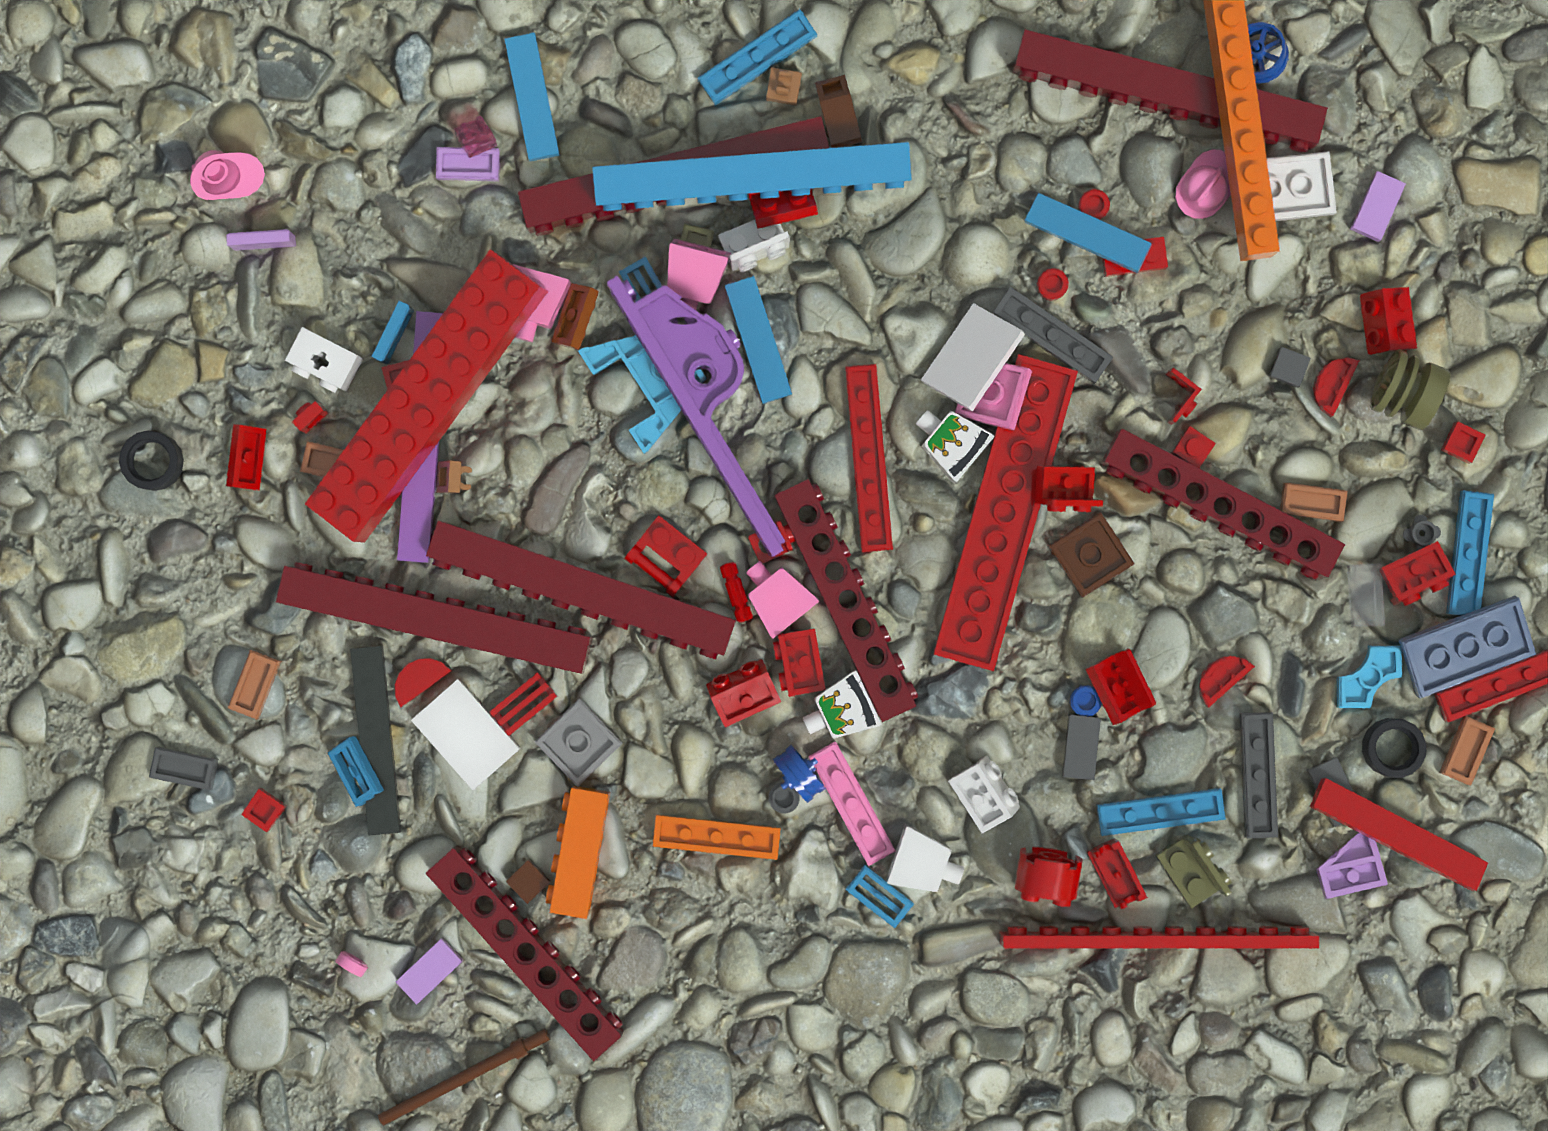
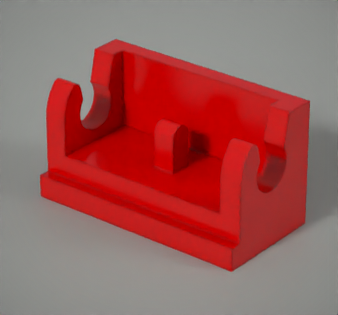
(1116, 874)

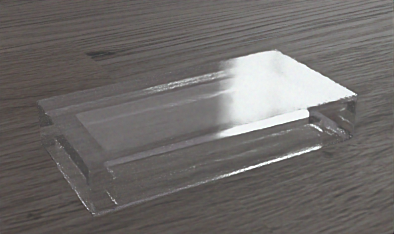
(1366, 595)

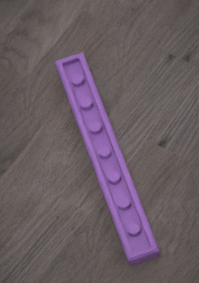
(419, 494)

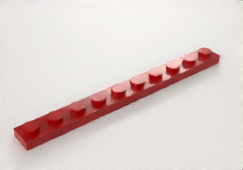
(1172, 937)

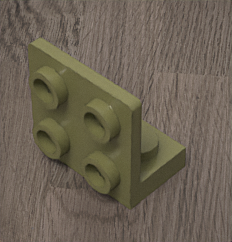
(1192, 871)

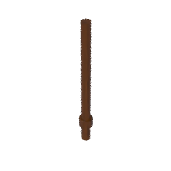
(517, 1049)

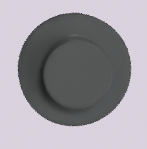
(783, 800)

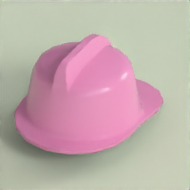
(226, 175)
(1204, 185)

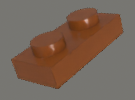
(575, 316)

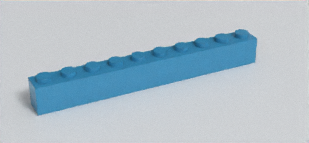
(752, 174)

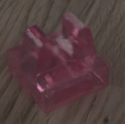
(475, 137)

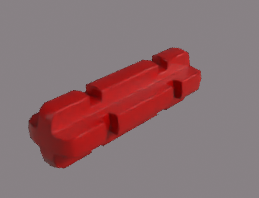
(736, 592)

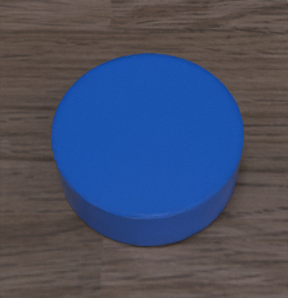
(1085, 701)

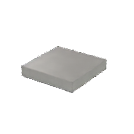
(578, 742)

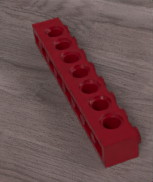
(1323, 548)
(886, 704)
(592, 1040)

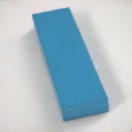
(757, 57)
(532, 97)
(1088, 233)
(758, 340)
(1470, 552)
(1160, 811)

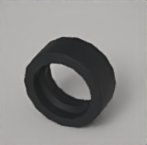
(127, 457)
(1418, 747)

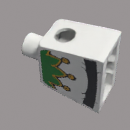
(953, 442)
(843, 708)

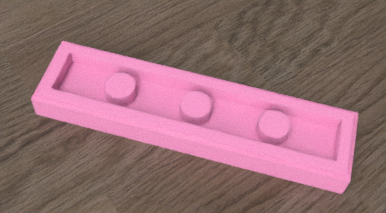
(852, 803)

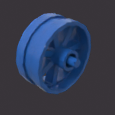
(1260, 52)
(799, 773)

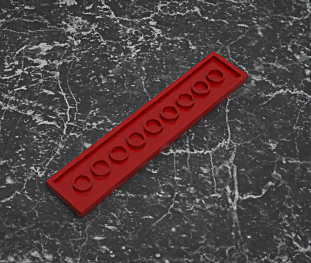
(1004, 520)

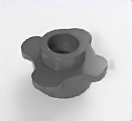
(1420, 523)

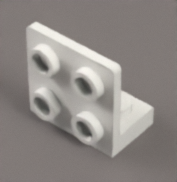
(752, 244)

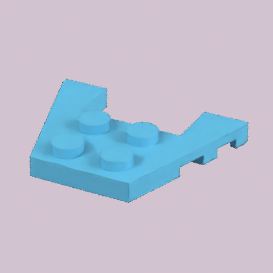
(647, 378)

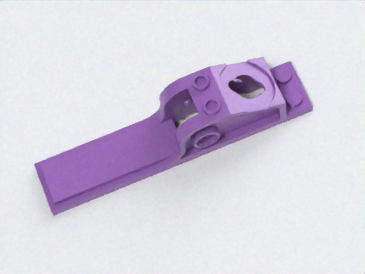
(677, 355)

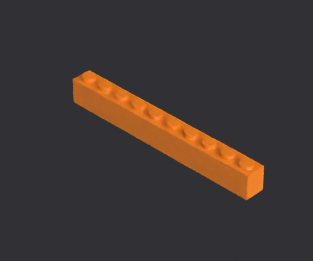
(1241, 129)

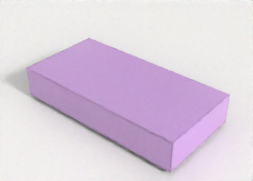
(454, 164)
(1378, 206)
(261, 239)
(429, 971)

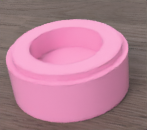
(351, 963)

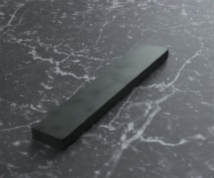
(376, 736)

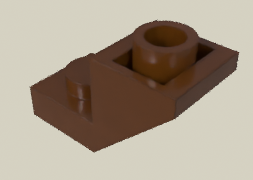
(838, 112)

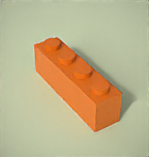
(579, 852)

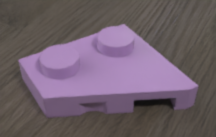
(1352, 868)

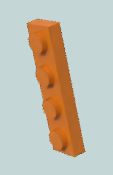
(716, 837)

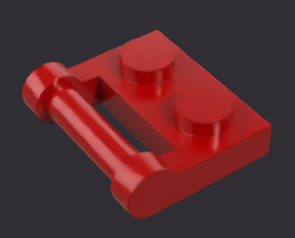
(673, 548)

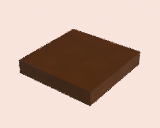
(1091, 554)

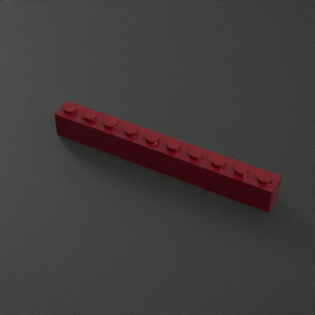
(1158, 88)
(574, 200)
(580, 588)
(434, 619)

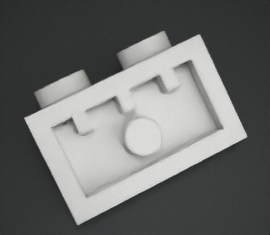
(985, 794)

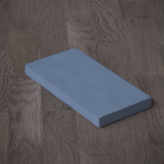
(1467, 646)

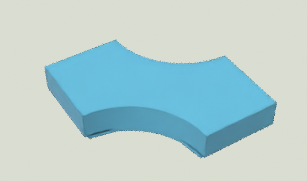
(1359, 687)

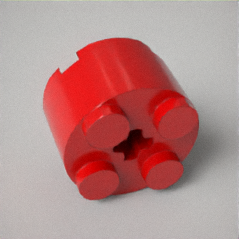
(1048, 875)

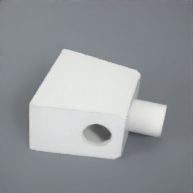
(922, 862)

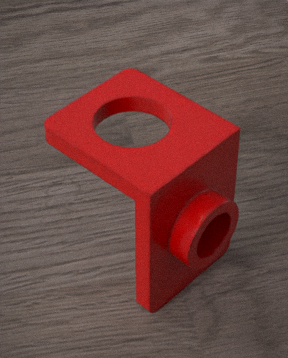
(1188, 404)
(787, 547)

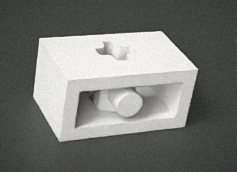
(310, 347)

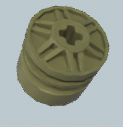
(1416, 392)

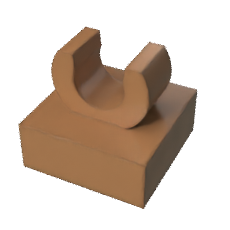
(783, 86)
(450, 477)

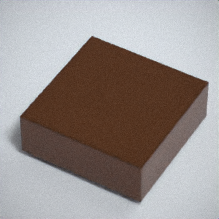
(528, 881)

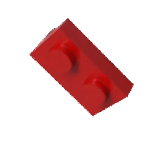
(1388, 320)
(1066, 487)
(800, 662)
(1121, 686)

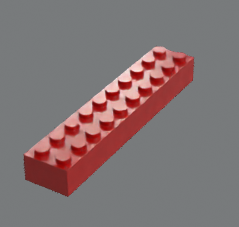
(426, 397)

